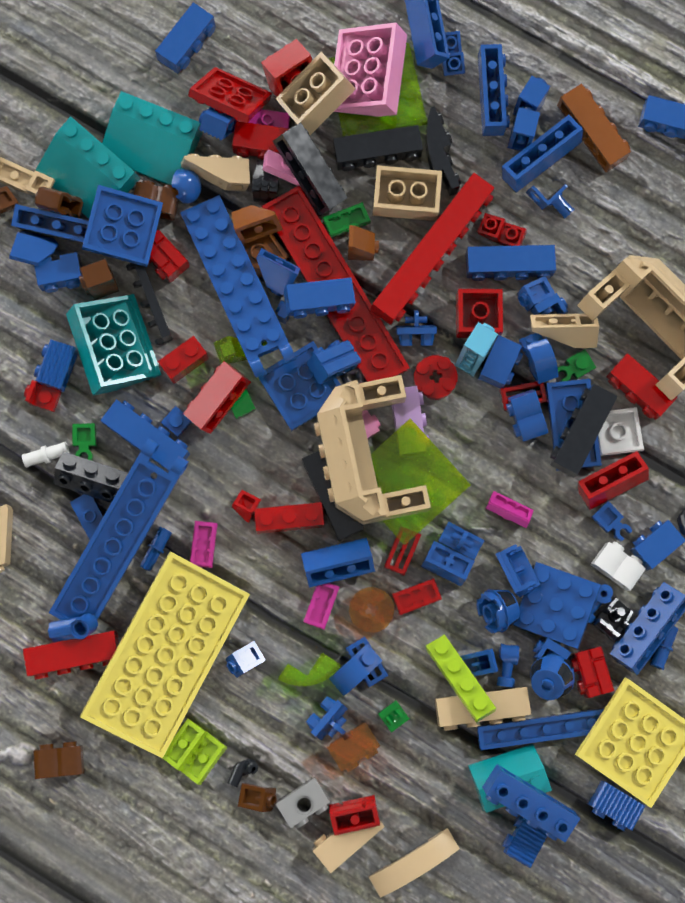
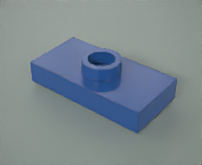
(87, 513)

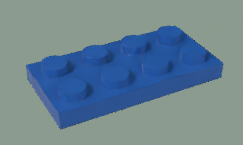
(561, 402)

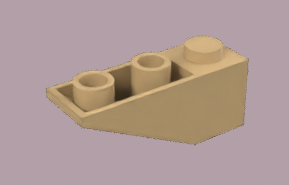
(225, 173)

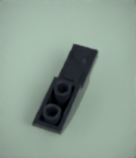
(437, 145)

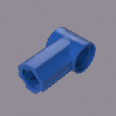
(72, 628)

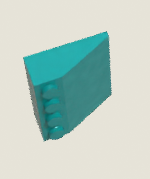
(150, 137)
(83, 163)
(112, 343)

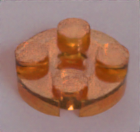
(377, 598)

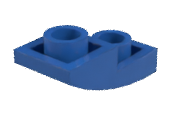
(455, 63)

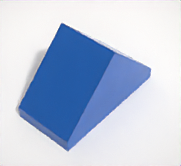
(481, 662)

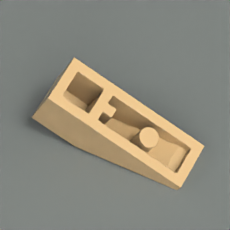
(569, 329)
(337, 849)

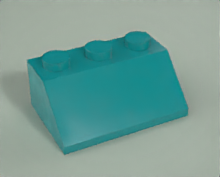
(521, 762)

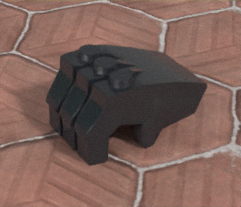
(264, 185)
(613, 619)

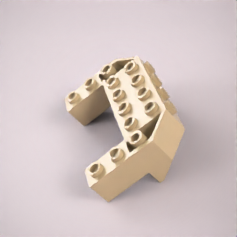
(656, 298)
(349, 455)

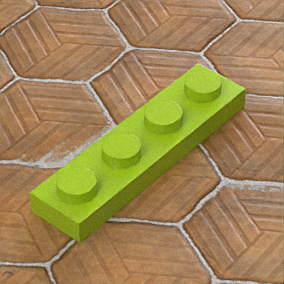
(460, 678)

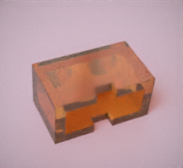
(359, 745)

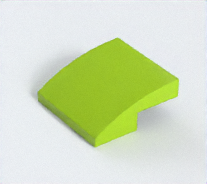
(194, 751)

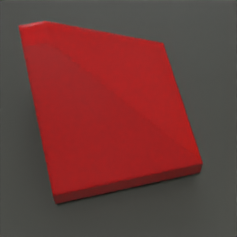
(245, 505)

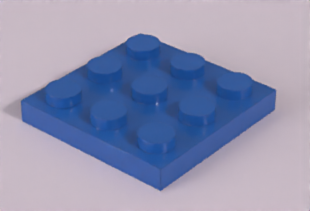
(122, 226)
(296, 389)
(559, 606)

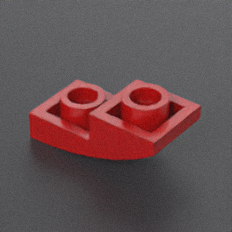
(499, 231)

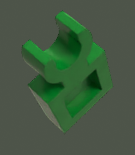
(578, 365)
(84, 437)

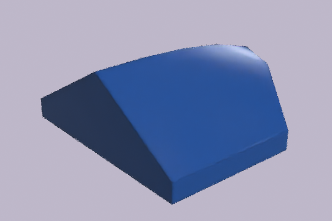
(32, 248)

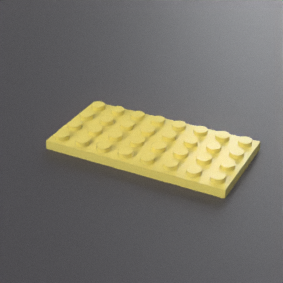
(165, 655)

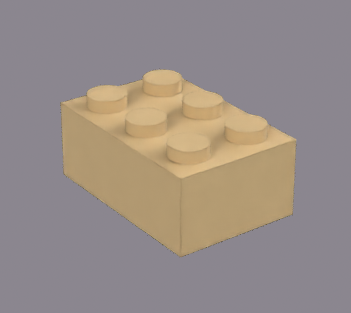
(315, 93)
(407, 193)

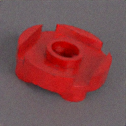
(428, 387)

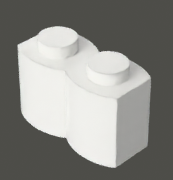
(618, 565)

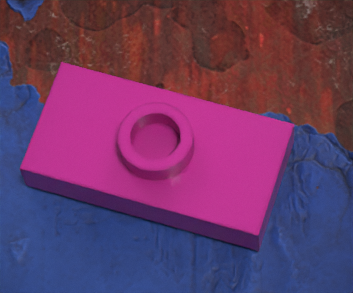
(271, 118)
(509, 509)
(203, 544)
(321, 605)

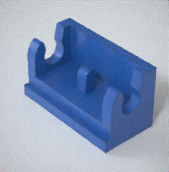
(447, 563)
(518, 570)

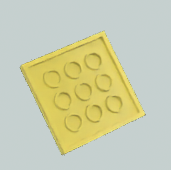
(636, 742)

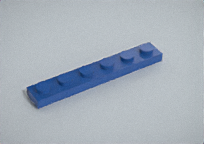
(537, 729)

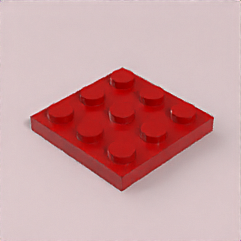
(229, 95)

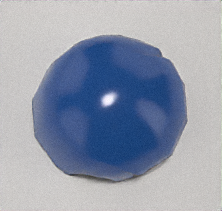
(187, 184)

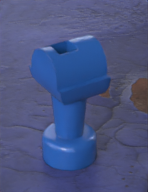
(603, 597)
(509, 656)

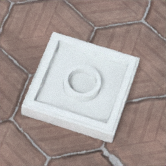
(621, 433)

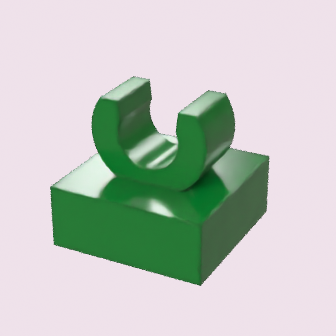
(393, 716)

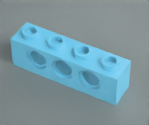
(476, 348)

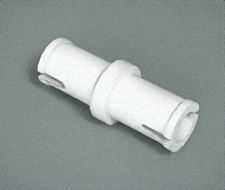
(45, 454)

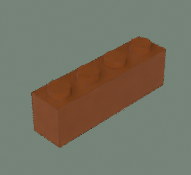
(598, 132)

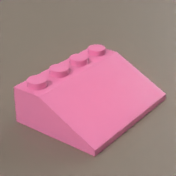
(374, 65)

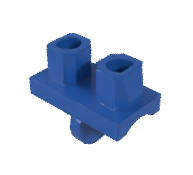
(426, 331)
(461, 541)
(331, 722)

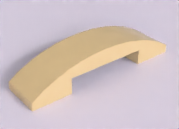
(22, 178)
(414, 863)

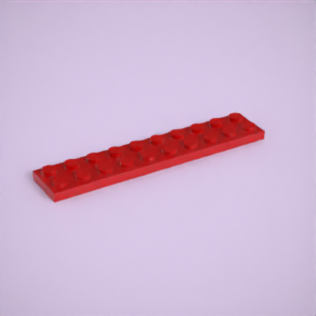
(320, 261)

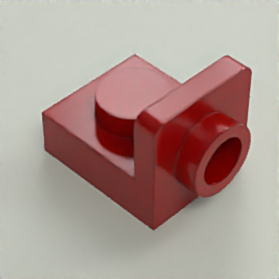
(42, 396)

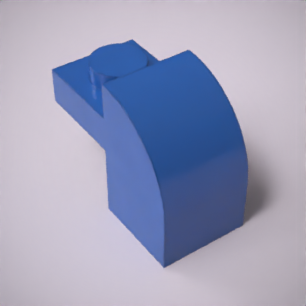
(540, 357)
(355, 670)

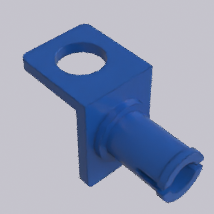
(555, 200)

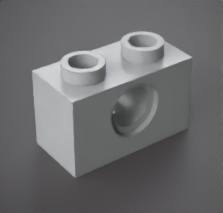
(289, 808)

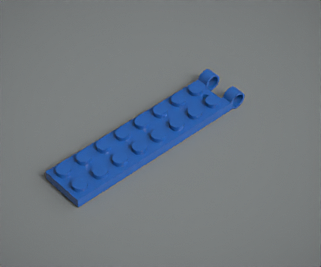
(236, 283)
(118, 536)

